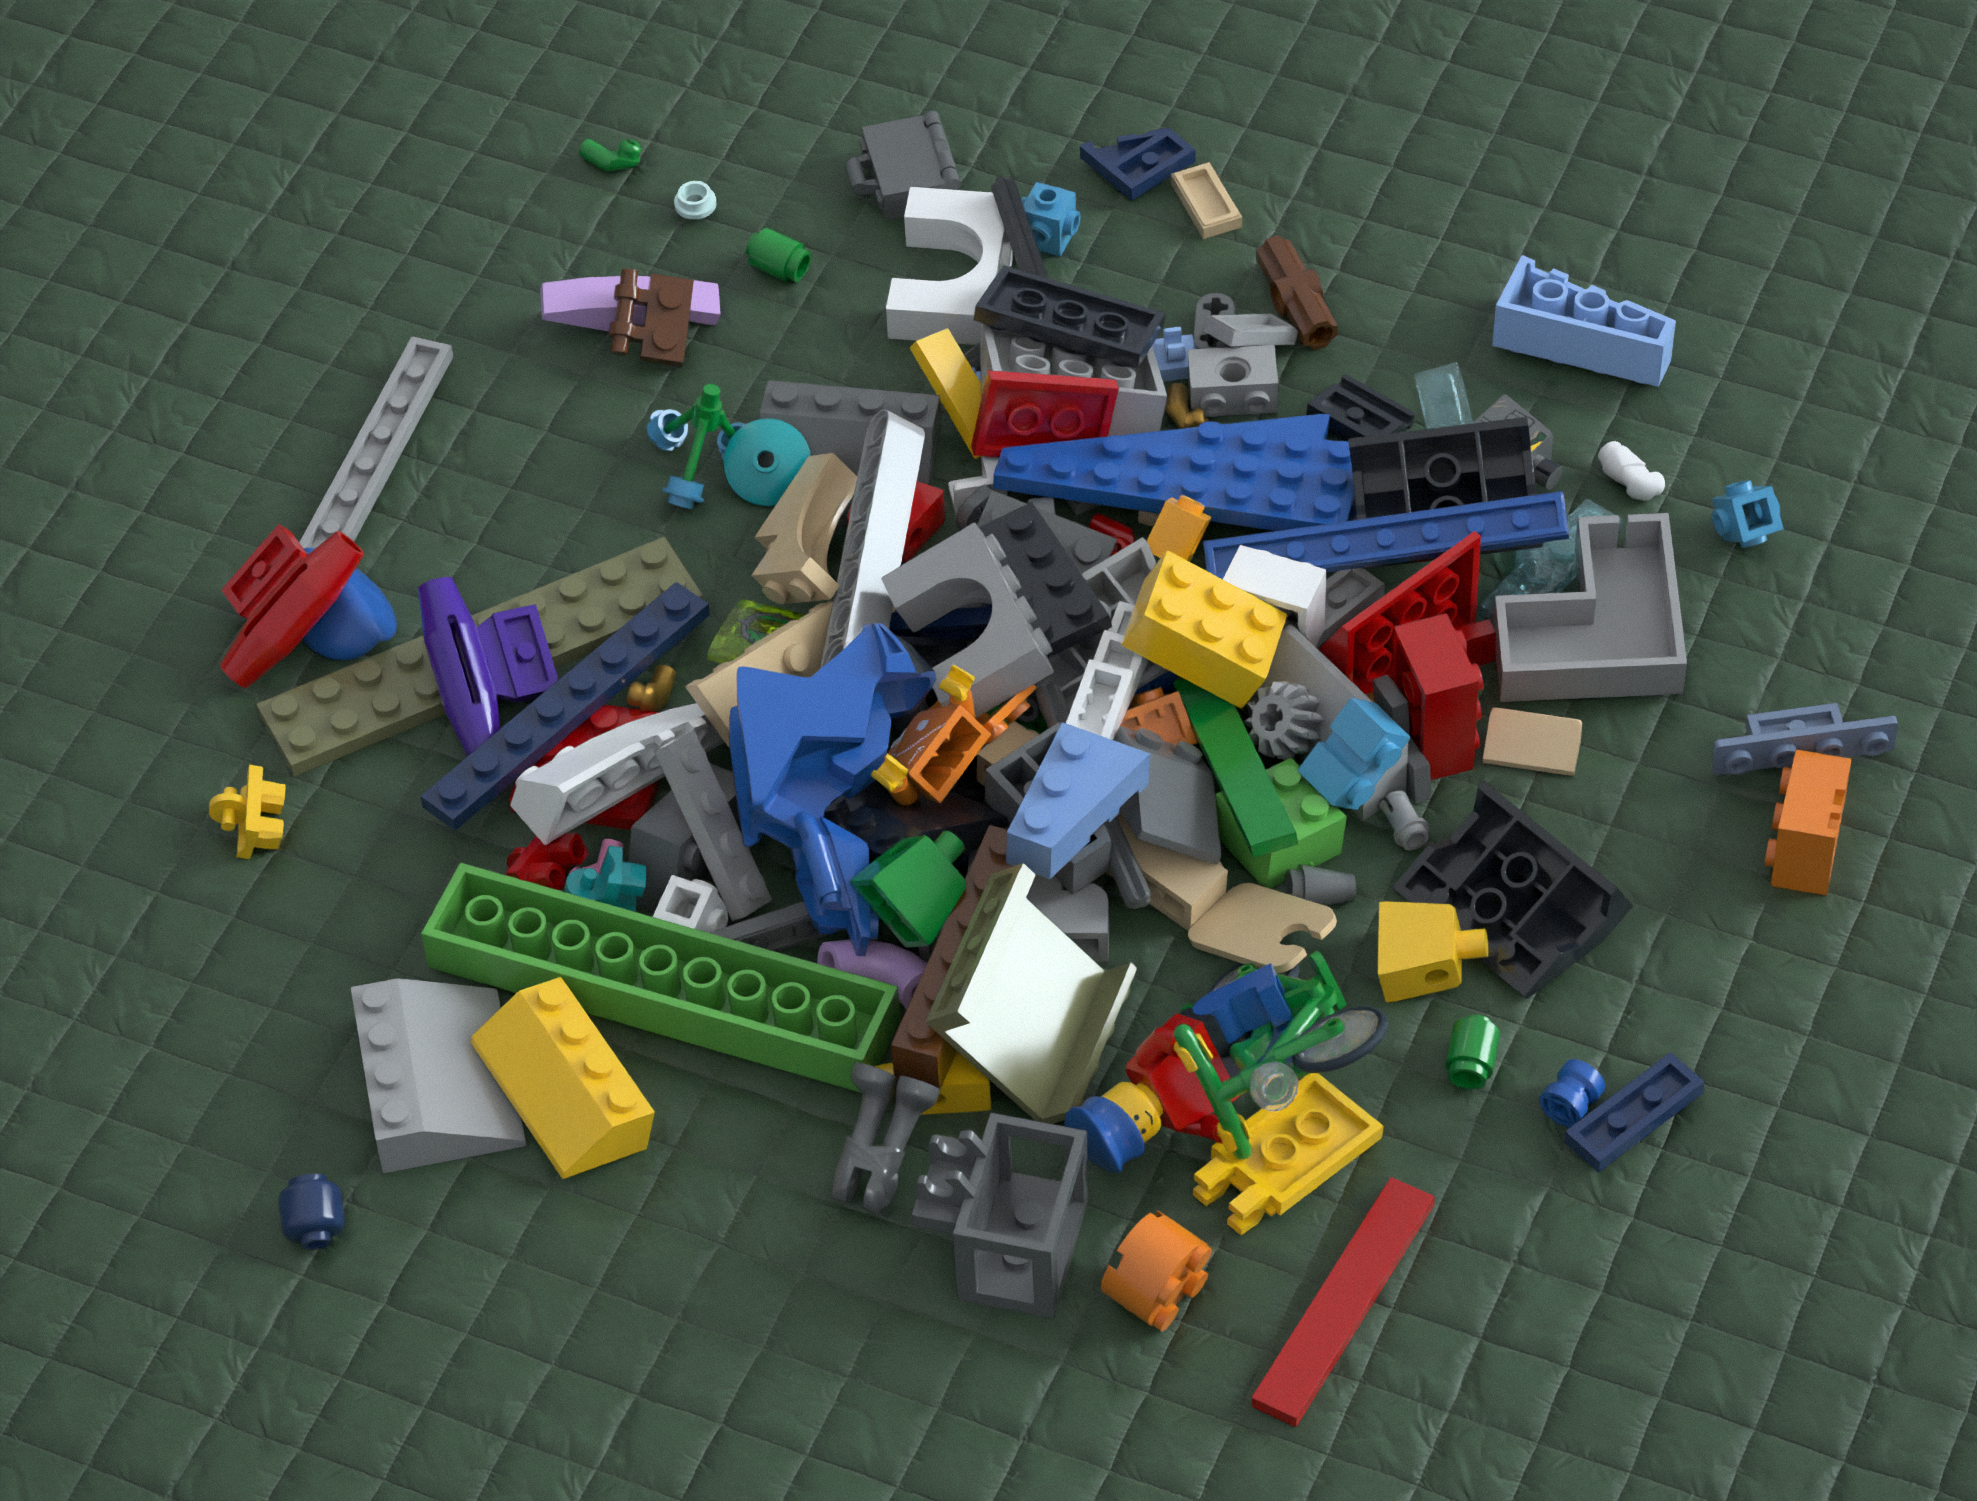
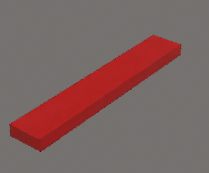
(1342, 1302)

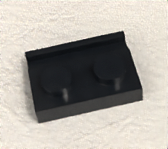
(1359, 410)

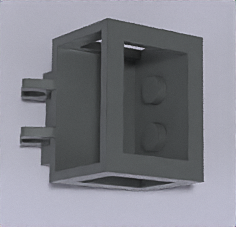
(1006, 1226)

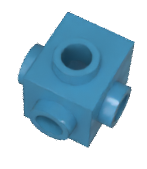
(1052, 217)
(1746, 513)

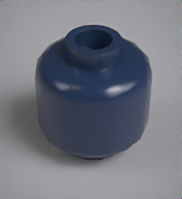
(311, 1211)

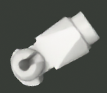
(1630, 471)

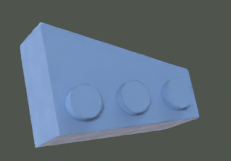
(1071, 796)

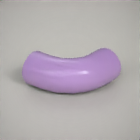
(882, 963)

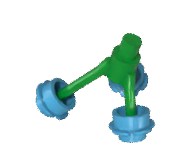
(670, 428)

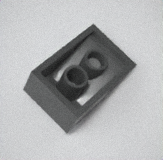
(1179, 801)

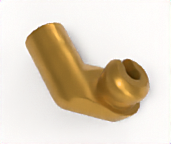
(1178, 408)
(656, 693)

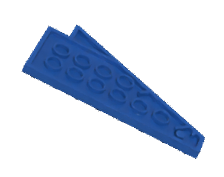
(1243, 472)

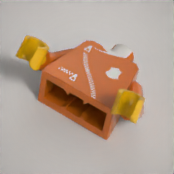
(935, 746)

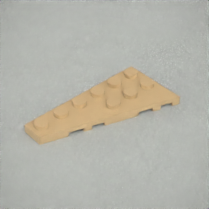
(788, 650)

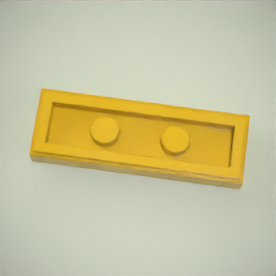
(951, 379)

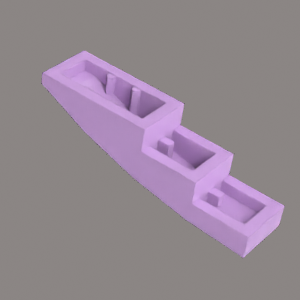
(592, 305)

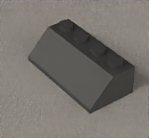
(838, 418)

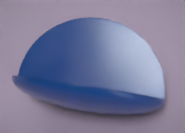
(354, 621)

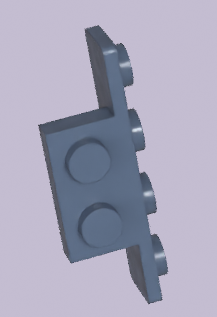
(1815, 729)

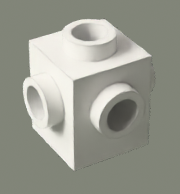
(692, 905)

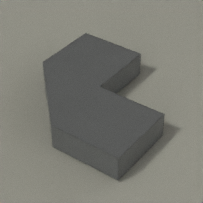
(1393, 702)

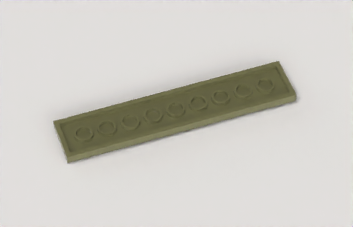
(399, 687)

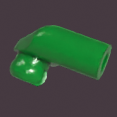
(611, 160)

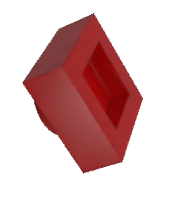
(1480, 641)

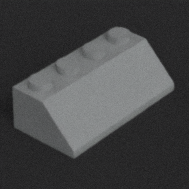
(1302, 663)

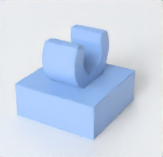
(1172, 354)

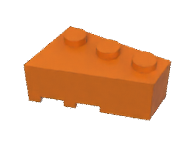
(1808, 822)

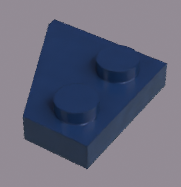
(1140, 160)

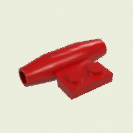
(283, 597)

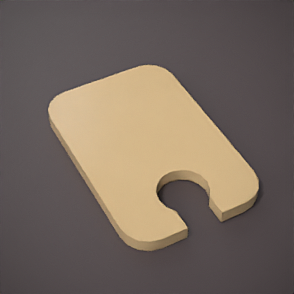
(1254, 920)

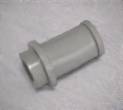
(1408, 828)

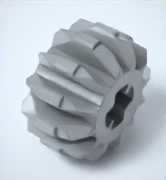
(1283, 720)

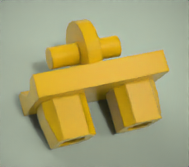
(245, 811)

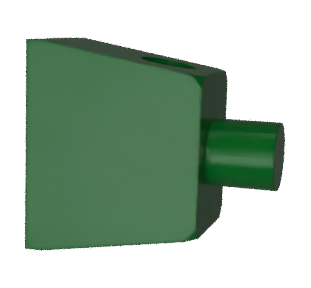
(914, 886)

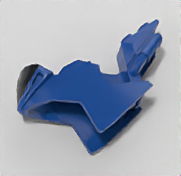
(808, 744)

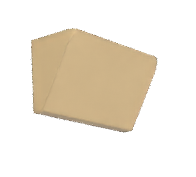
(1532, 741)

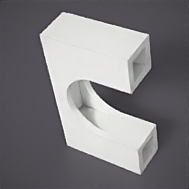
(954, 222)

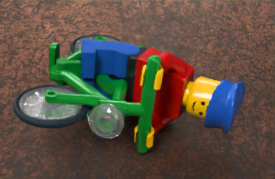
(1225, 1047)

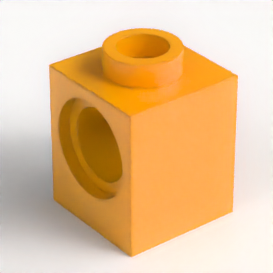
(1178, 528)

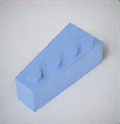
(1581, 327)

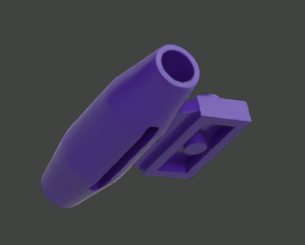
(477, 664)

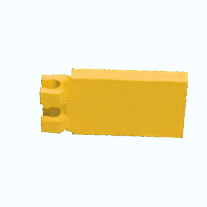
(1290, 1153)

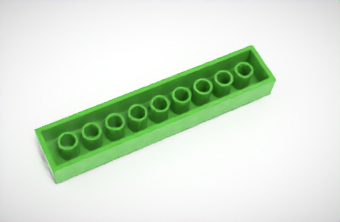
(662, 976)

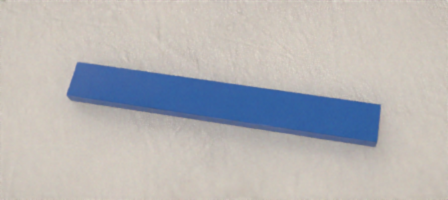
(1404, 535)

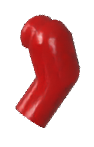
(1115, 529)

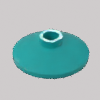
(741, 466)

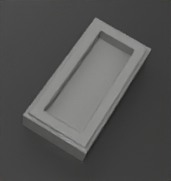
(1250, 330)

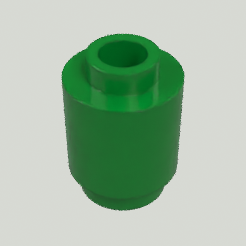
(778, 255)
(1472, 1051)

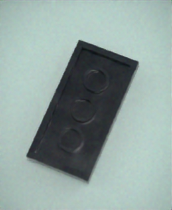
(1069, 317)
(1048, 579)

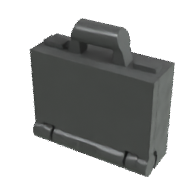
(902, 157)

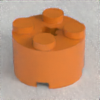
(1157, 1269)

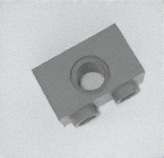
(1233, 380)

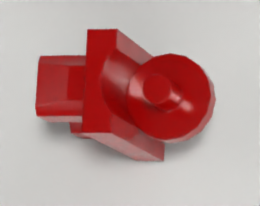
(548, 862)

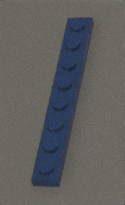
(564, 706)

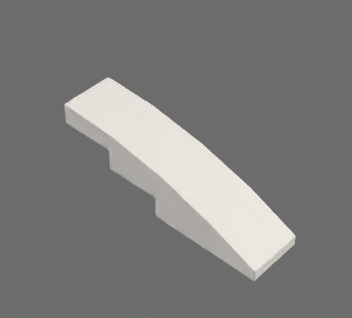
(1108, 680)

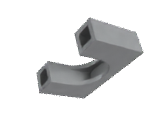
(963, 572)

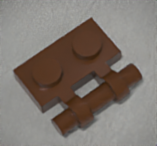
(665, 317)

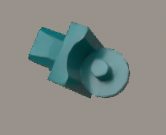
(614, 884)

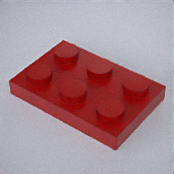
(1041, 410)

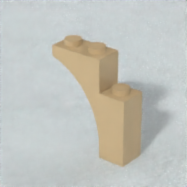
(801, 531)

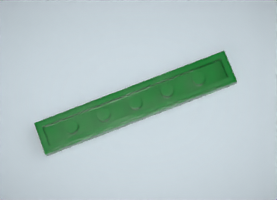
(1238, 770)

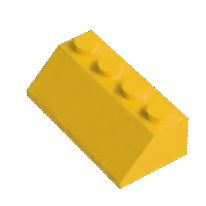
(564, 1079)

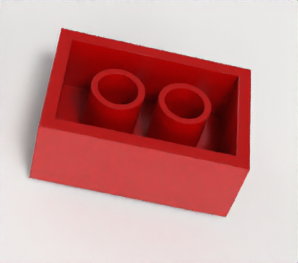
(1440, 692)

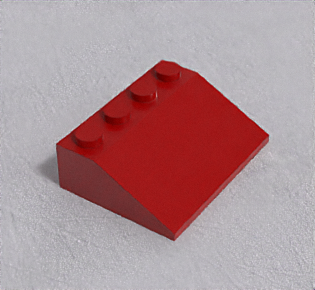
(1446, 585)

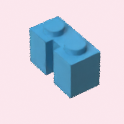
(1355, 754)

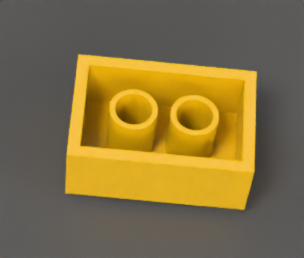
(1204, 629)

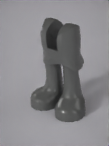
(883, 1161)

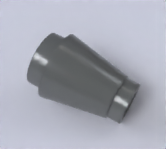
(1320, 885)

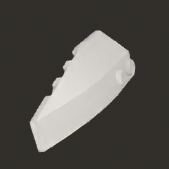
(603, 771)

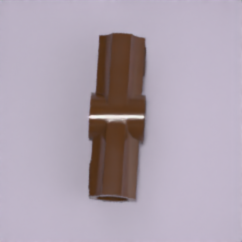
(1296, 292)

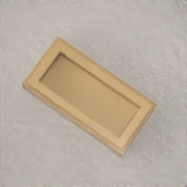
(1206, 200)

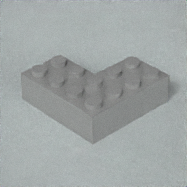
(1612, 635)

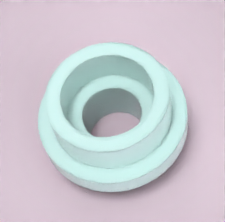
(695, 200)

